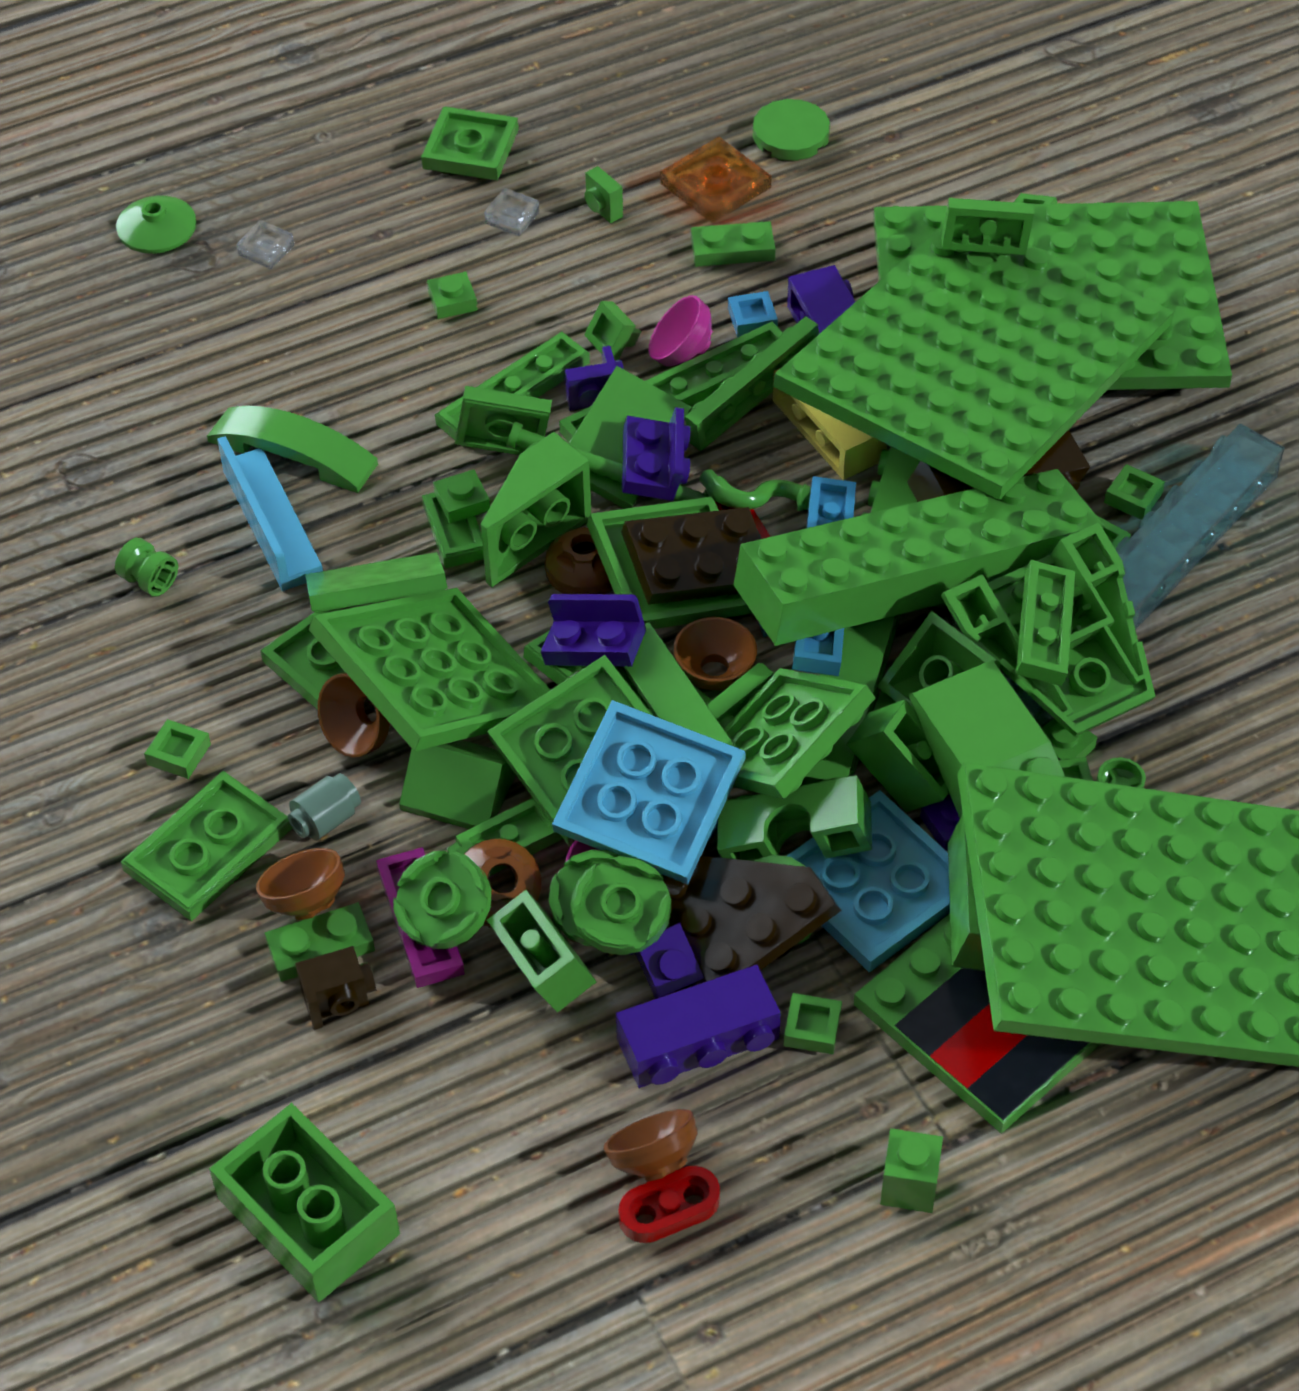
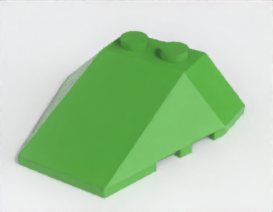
(1105, 659)

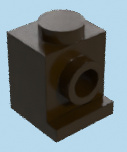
(334, 984)

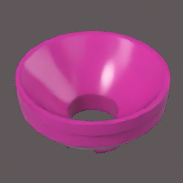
(682, 332)

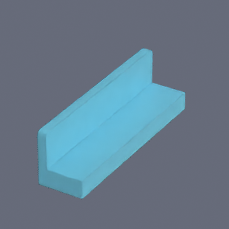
(269, 515)

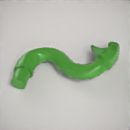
(734, 498)

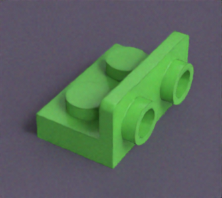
(987, 226)

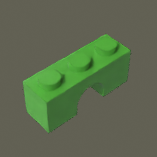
(831, 809)

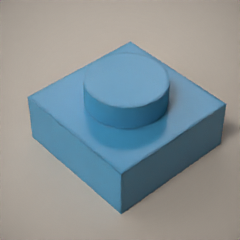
(751, 312)

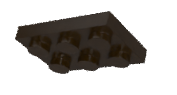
(688, 553)

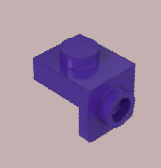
(586, 382)
(669, 962)

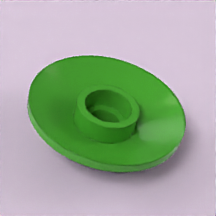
(156, 224)

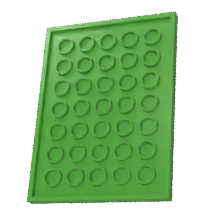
(1141, 247)
(975, 358)
(1135, 914)

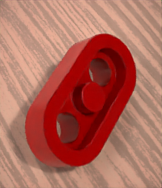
(666, 1203)

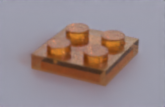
(715, 179)

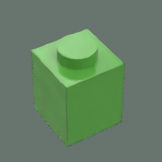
(911, 1170)

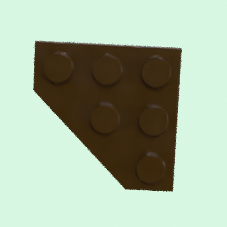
(747, 911)

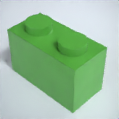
(899, 756)
(541, 951)

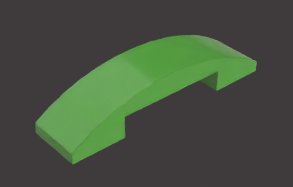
(298, 439)

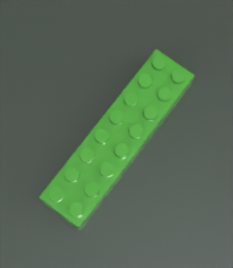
(902, 556)

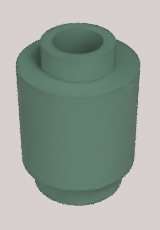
(323, 806)

